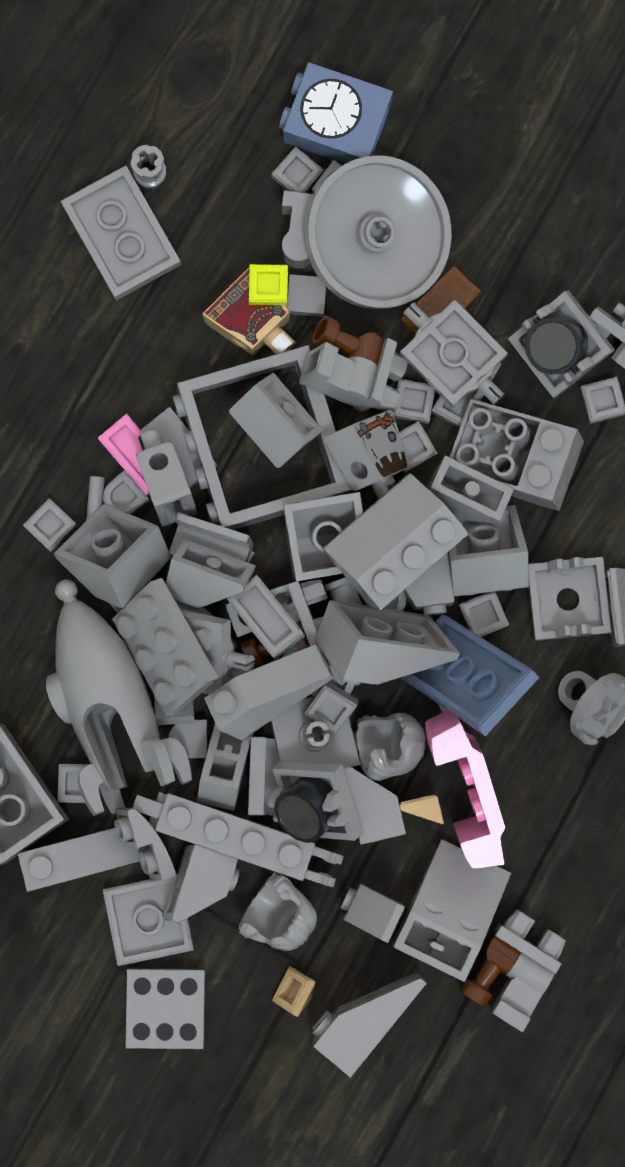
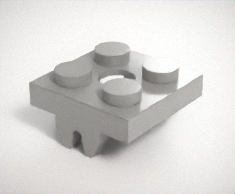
(583, 577)

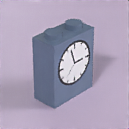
(335, 114)

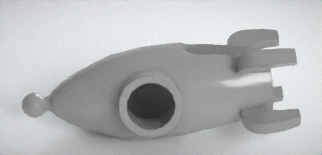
(93, 683)

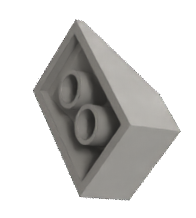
(380, 644)
(361, 1024)

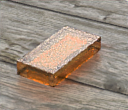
(449, 288)

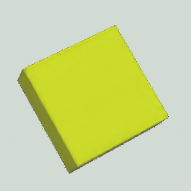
(268, 284)

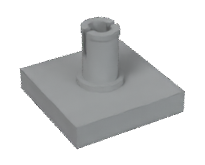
(307, 740)

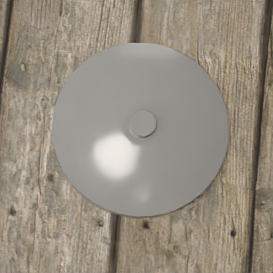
(377, 232)

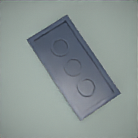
(478, 684)

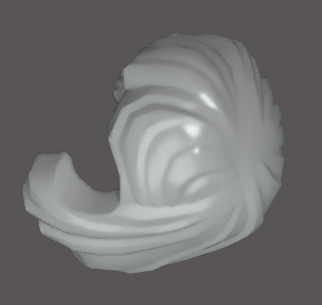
(389, 745)
(279, 915)

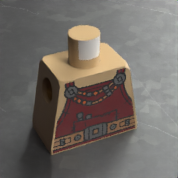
(246, 324)

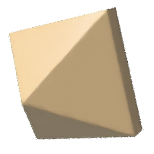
(294, 991)

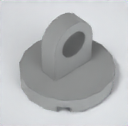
(599, 709)

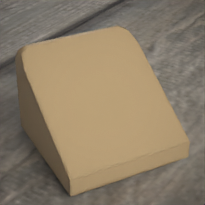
(423, 807)

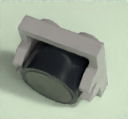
(560, 343)
(314, 802)

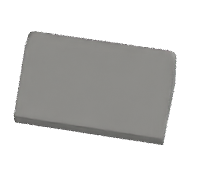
(616, 599)

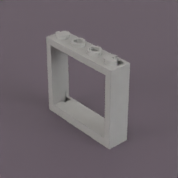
(197, 442)

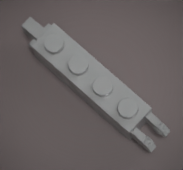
(235, 836)

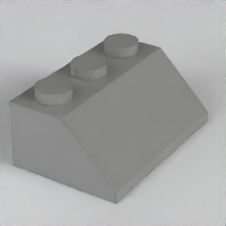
(395, 541)

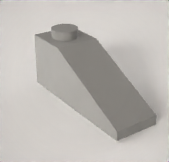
(267, 691)
(223, 770)
(75, 859)

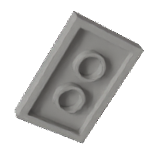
(121, 232)
(164, 647)

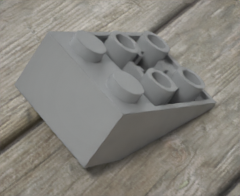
(519, 452)
(451, 912)

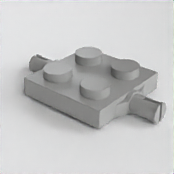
(453, 353)
(215, 639)

